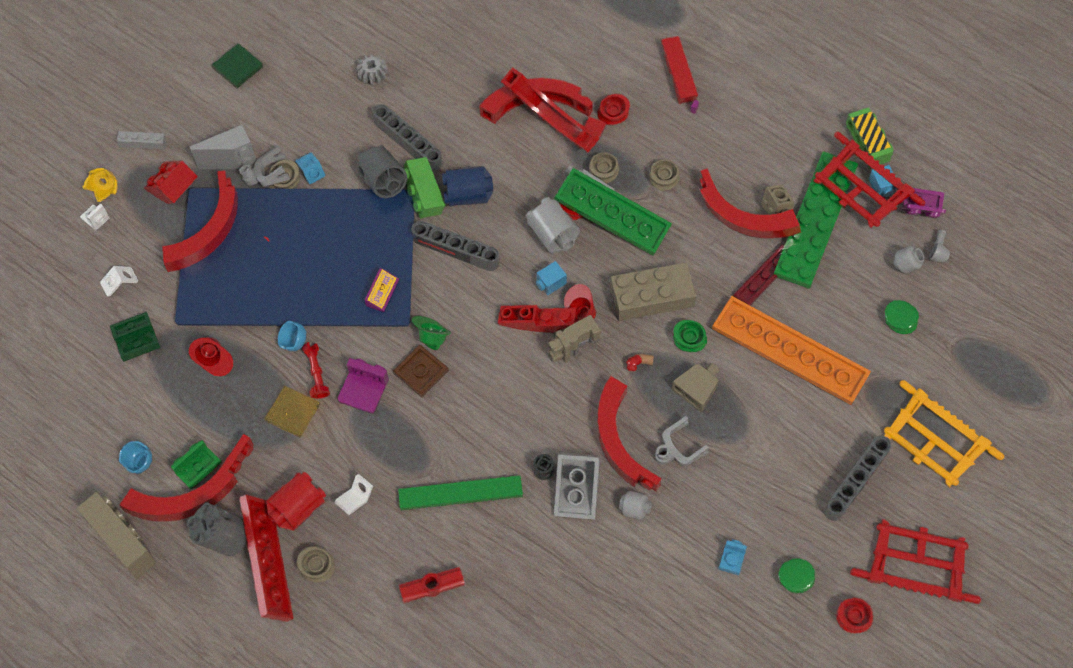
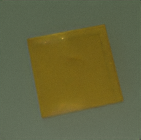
(292, 411)

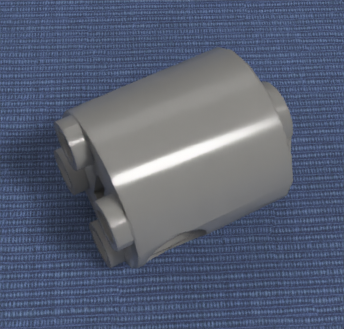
(553, 226)

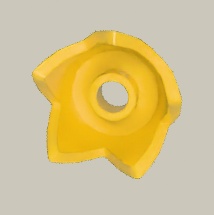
(101, 189)

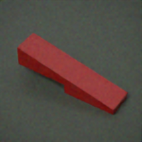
(679, 70)

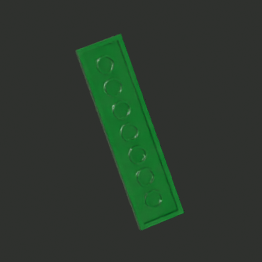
(816, 220)

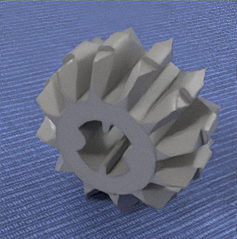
(372, 69)

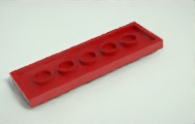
(266, 560)

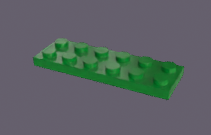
(613, 211)

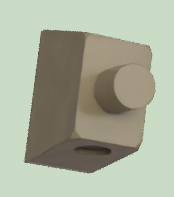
(697, 385)

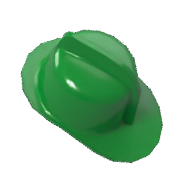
(430, 331)

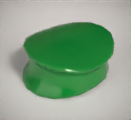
(901, 317)
(689, 336)
(797, 575)

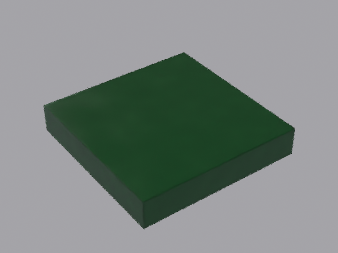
(237, 65)

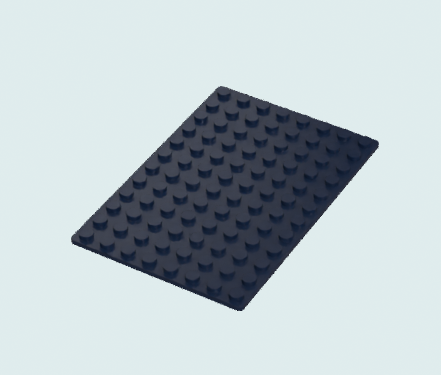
(312, 269)

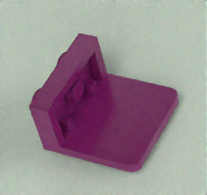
(933, 204)
(363, 385)

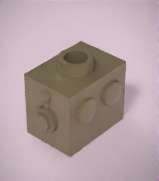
(777, 200)

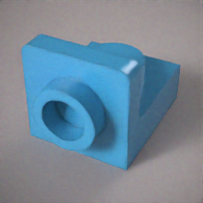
(310, 168)
(732, 557)

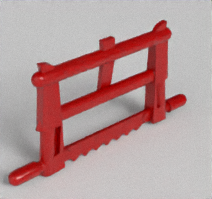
(887, 206)
(956, 567)

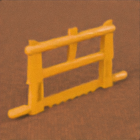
(980, 442)

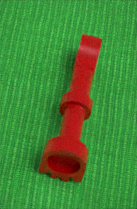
(318, 391)

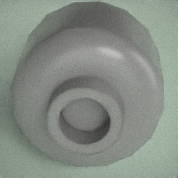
(908, 259)
(635, 505)

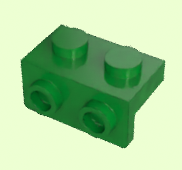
(195, 464)

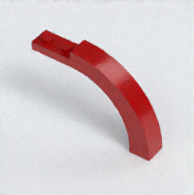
(186, 505)

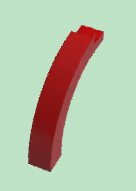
(556, 90)
(548, 111)
(746, 223)
(210, 236)
(610, 442)

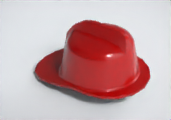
(580, 297)
(211, 356)

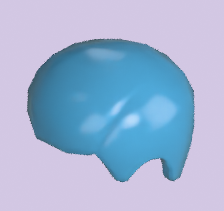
(292, 336)
(135, 457)

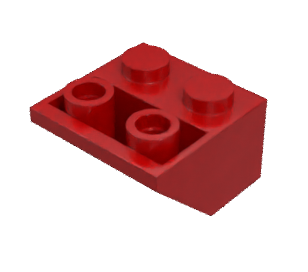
(170, 181)

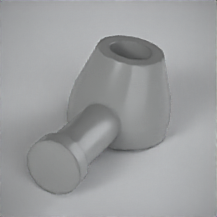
(939, 252)

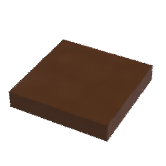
(420, 370)

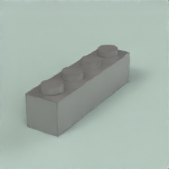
(141, 140)

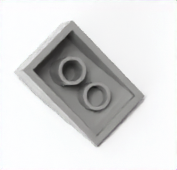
(224, 151)
(577, 485)

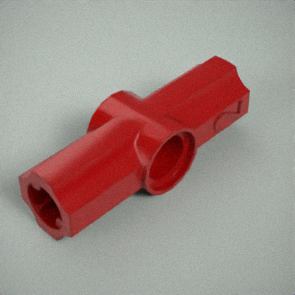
(445, 581)

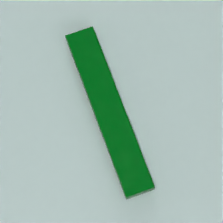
(460, 493)

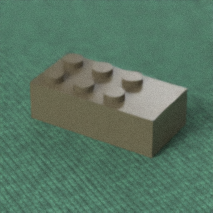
(652, 291)
(117, 534)

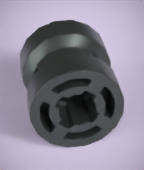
(542, 470)

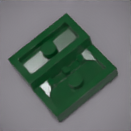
(135, 336)

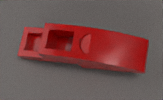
(535, 319)

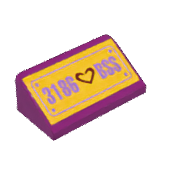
(381, 290)

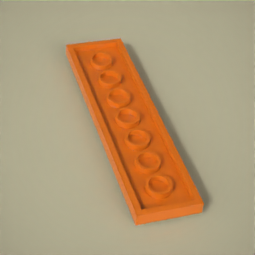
(791, 350)

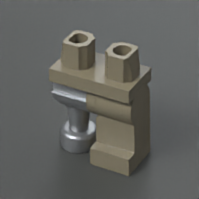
(568, 342)

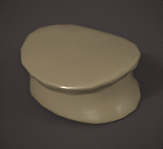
(604, 167)
(291, 169)
(664, 174)
(315, 564)

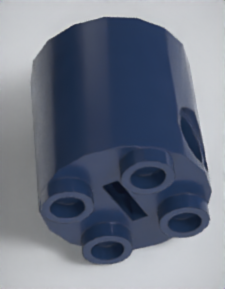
(467, 186)

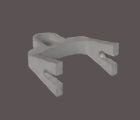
(256, 175)
(671, 452)

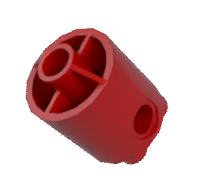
(294, 502)

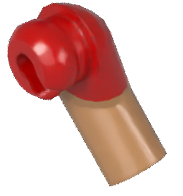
(637, 359)

